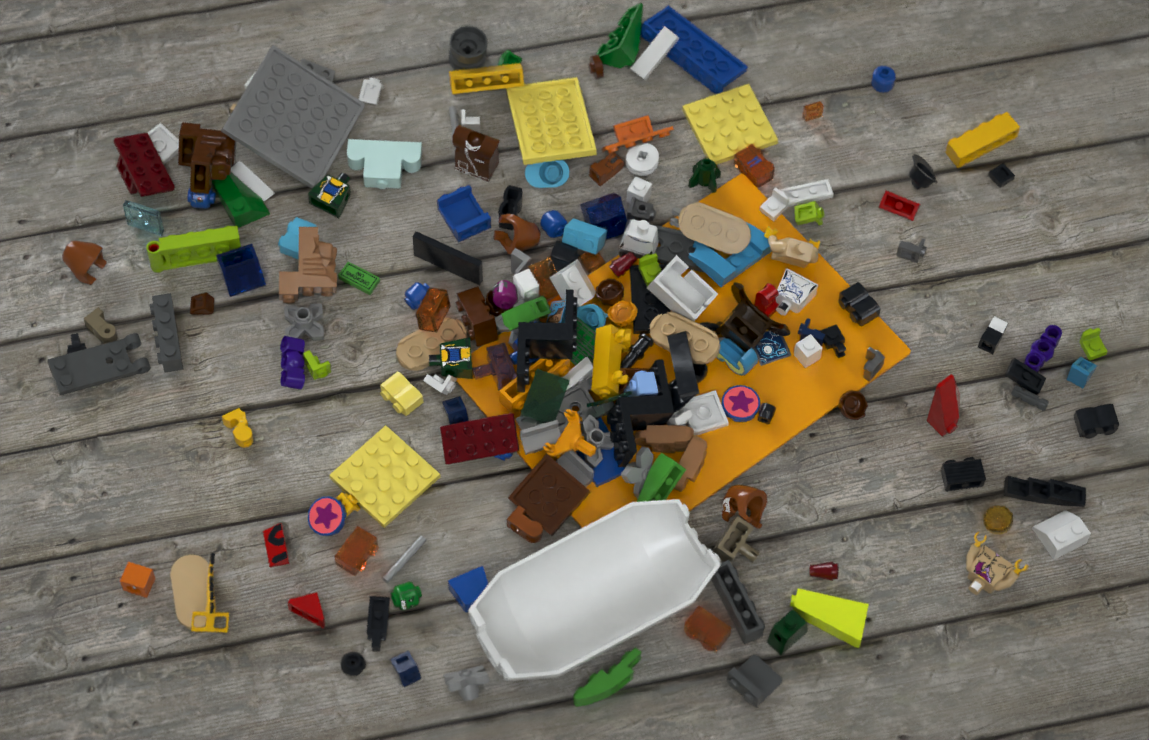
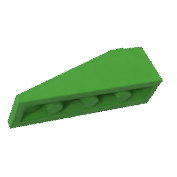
(661, 479)

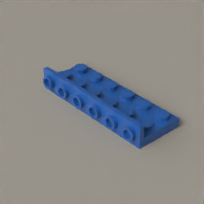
(695, 50)

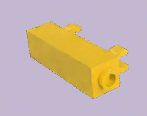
(607, 360)

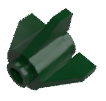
(705, 174)

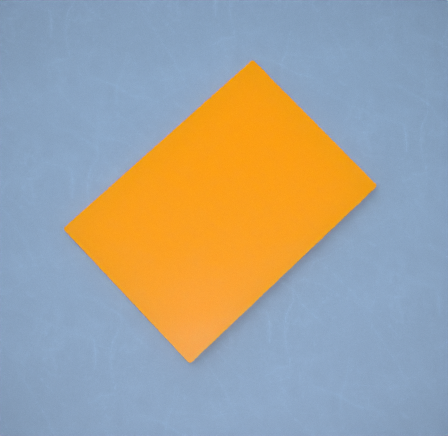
(795, 391)

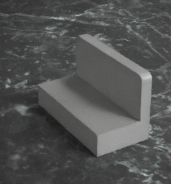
(519, 261)
(535, 437)
(576, 467)

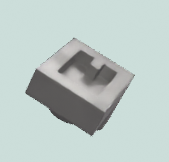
(910, 251)
(874, 363)

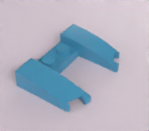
(725, 270)

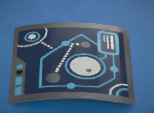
(771, 348)

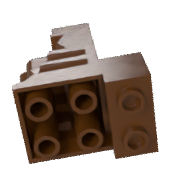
(207, 153)

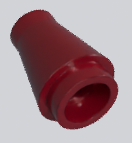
(622, 264)
(825, 570)

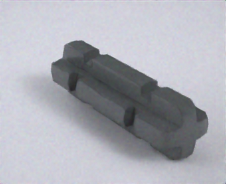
(1030, 397)

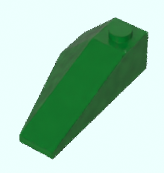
(624, 40)
(239, 201)

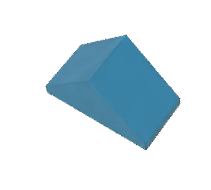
(1081, 372)

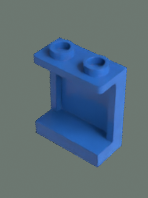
(463, 213)

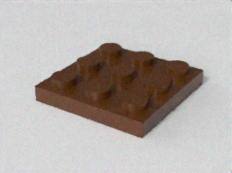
(549, 494)

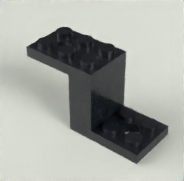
(546, 340)
(637, 413)

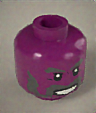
(504, 294)

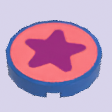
(740, 403)
(326, 516)

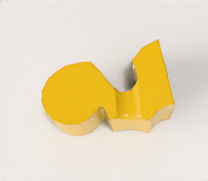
(242, 433)

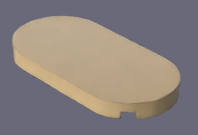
(714, 228)
(702, 341)
(416, 347)
(190, 589)

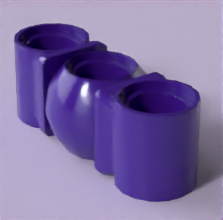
(1046, 343)
(292, 362)

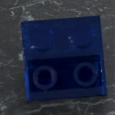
(606, 213)
(240, 270)

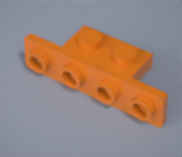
(634, 131)

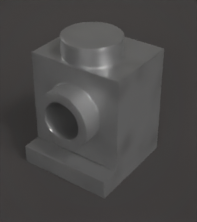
(640, 210)

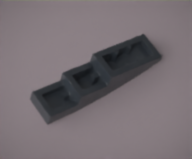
(683, 364)
(1045, 492)

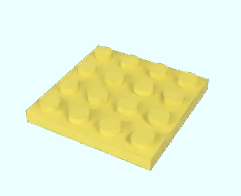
(729, 123)
(385, 476)

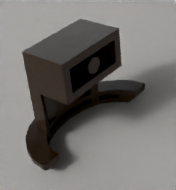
(747, 323)

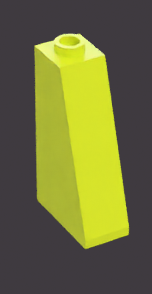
(832, 614)

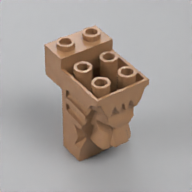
(315, 269)

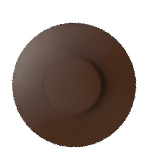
(596, 67)

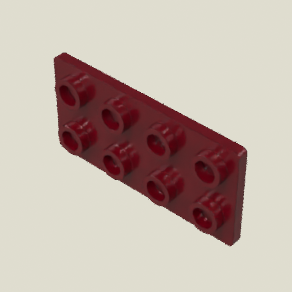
(142, 166)
(479, 438)

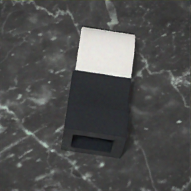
(993, 335)

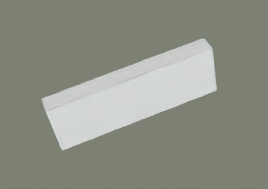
(654, 53)
(808, 192)

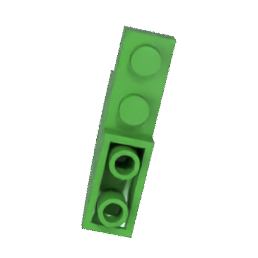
(526, 312)
(603, 685)

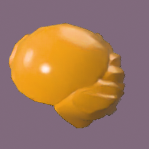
(622, 313)

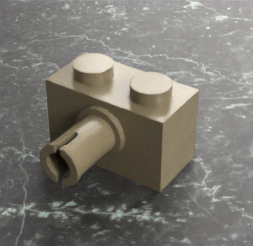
(734, 541)

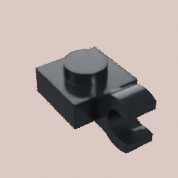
(835, 340)

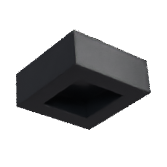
(1001, 175)

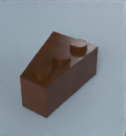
(477, 316)

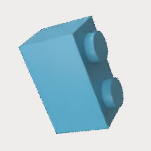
(584, 236)

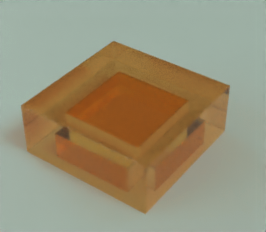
(813, 111)
(592, 261)

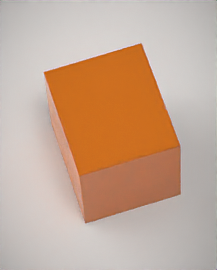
(137, 579)

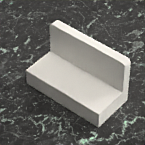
(579, 373)

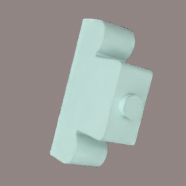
(384, 161)

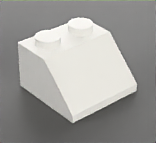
(574, 278)
(1062, 533)

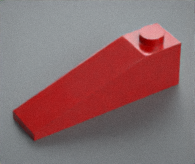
(945, 406)

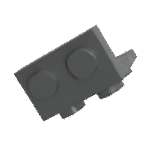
(754, 680)

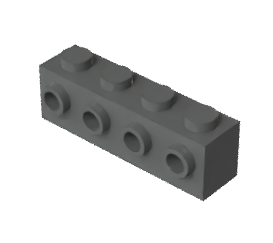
(167, 331)
(737, 603)

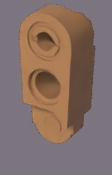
(665, 438)
(692, 461)

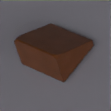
(202, 304)

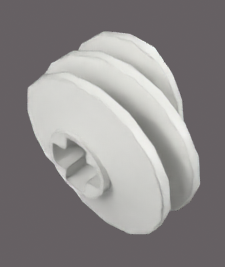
(642, 159)

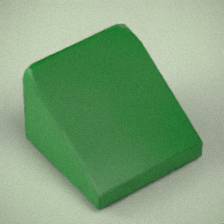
(509, 58)

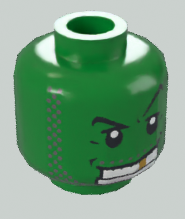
(406, 595)

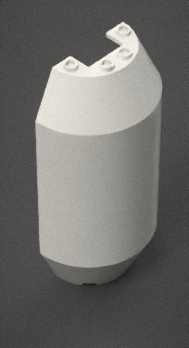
(592, 590)

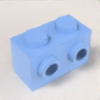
(642, 384)

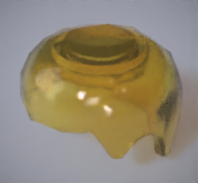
(998, 519)

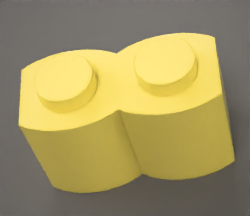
(401, 394)

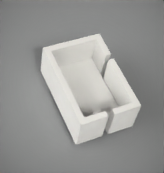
(682, 294)

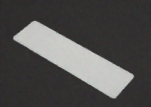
(251, 180)

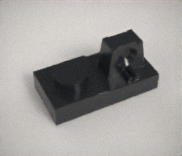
(1025, 376)

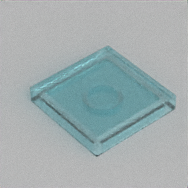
(143, 218)

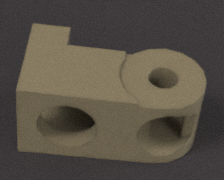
(99, 327)

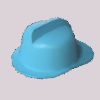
(547, 174)
(592, 316)

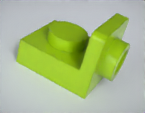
(808, 213)
(649, 267)
(1092, 344)
(314, 367)

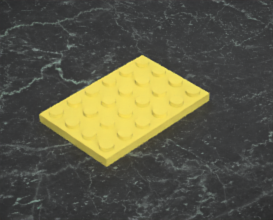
(551, 121)

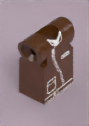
(475, 153)

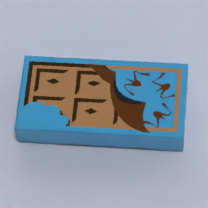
(558, 311)

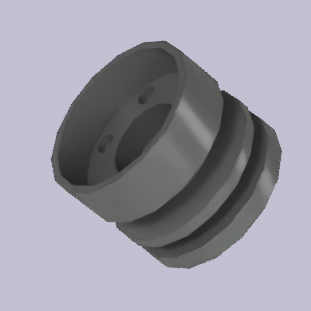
(467, 48)

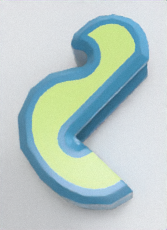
(736, 358)

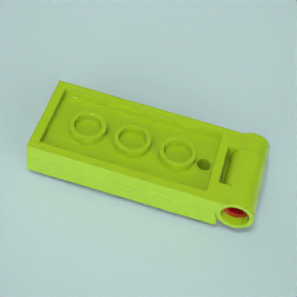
(191, 248)

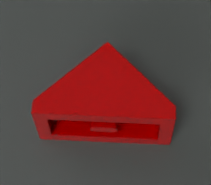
(308, 608)

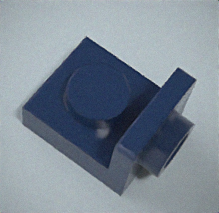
(804, 331)
(455, 410)
(406, 668)

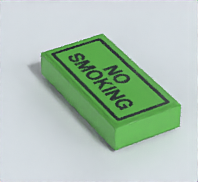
(359, 278)

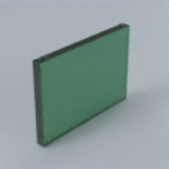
(544, 397)

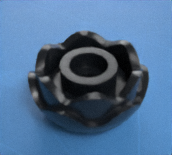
(353, 669)

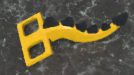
(210, 613)

